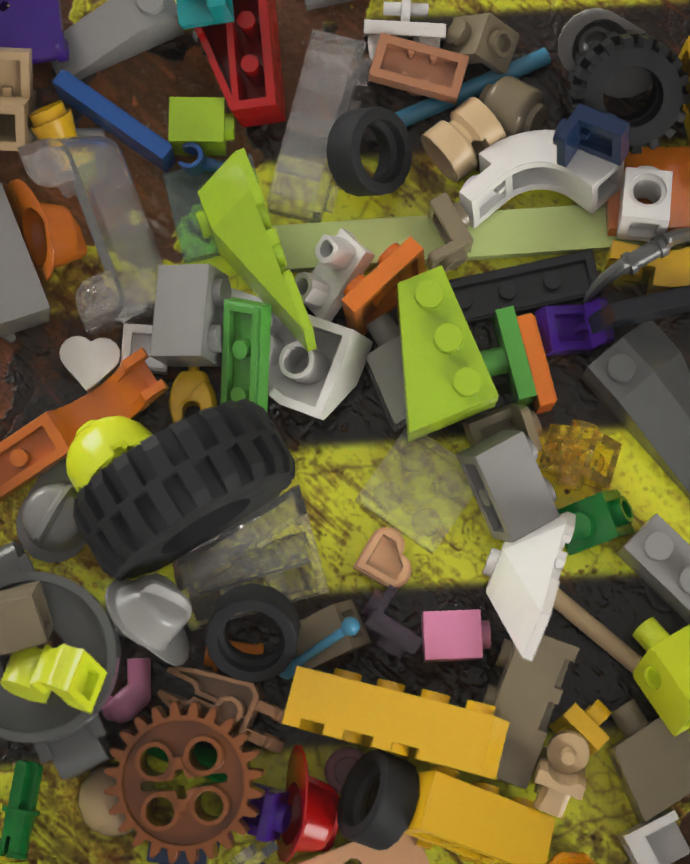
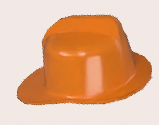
(47, 230)

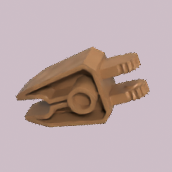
(233, 697)

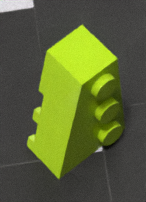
(439, 357)

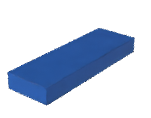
(114, 120)

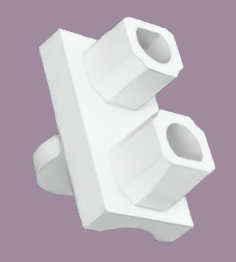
(418, 31)
(340, 261)

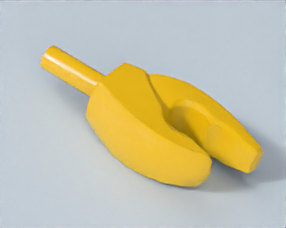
(189, 390)

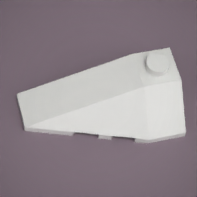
(526, 581)

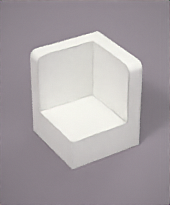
(655, 840)

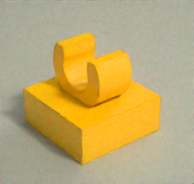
(585, 723)

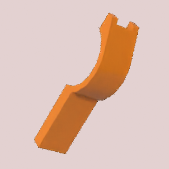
(49, 436)

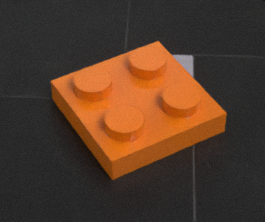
(376, 293)

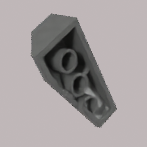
(649, 393)

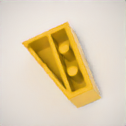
(478, 821)

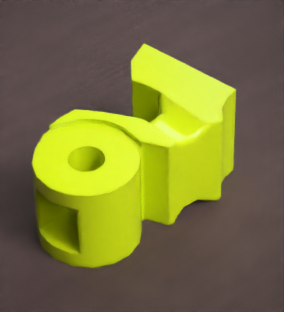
(63, 669)

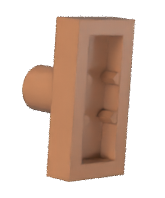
(418, 68)

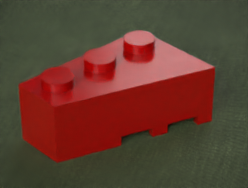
(248, 62)

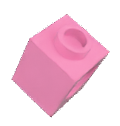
(454, 635)

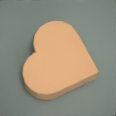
(384, 558)

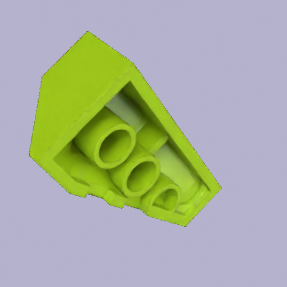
(243, 235)

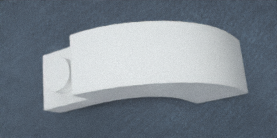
(530, 163)

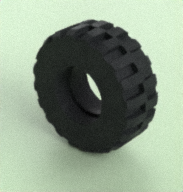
(182, 488)

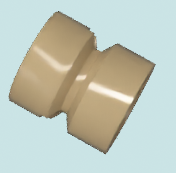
(457, 143)

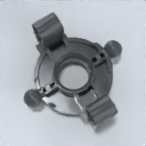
(58, 731)

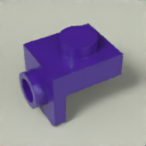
(567, 328)
(273, 815)

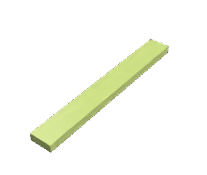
(500, 236)

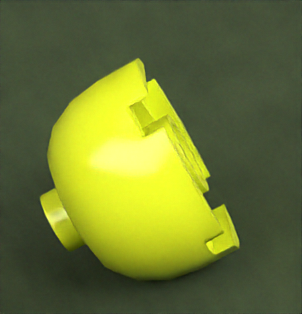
(99, 444)

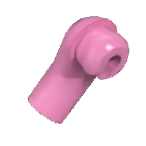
(134, 695)

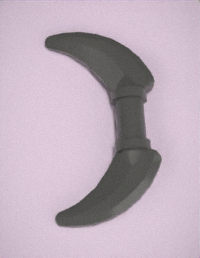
(632, 261)

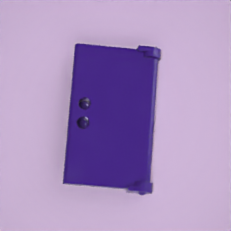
(34, 26)

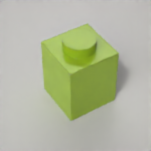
(201, 122)

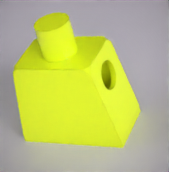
(665, 673)

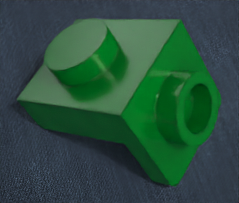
(599, 520)

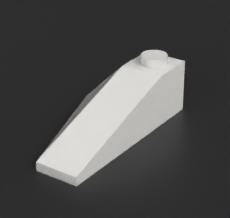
(313, 379)

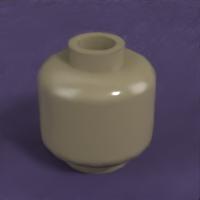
(515, 105)

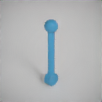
(349, 626)

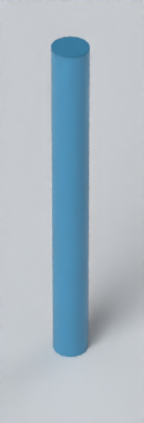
(474, 87)

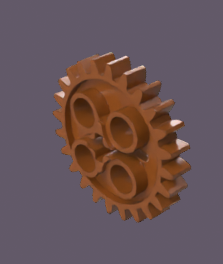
(191, 825)

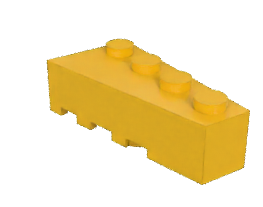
(396, 721)

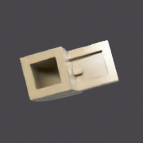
(16, 97)

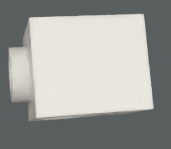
(641, 220)

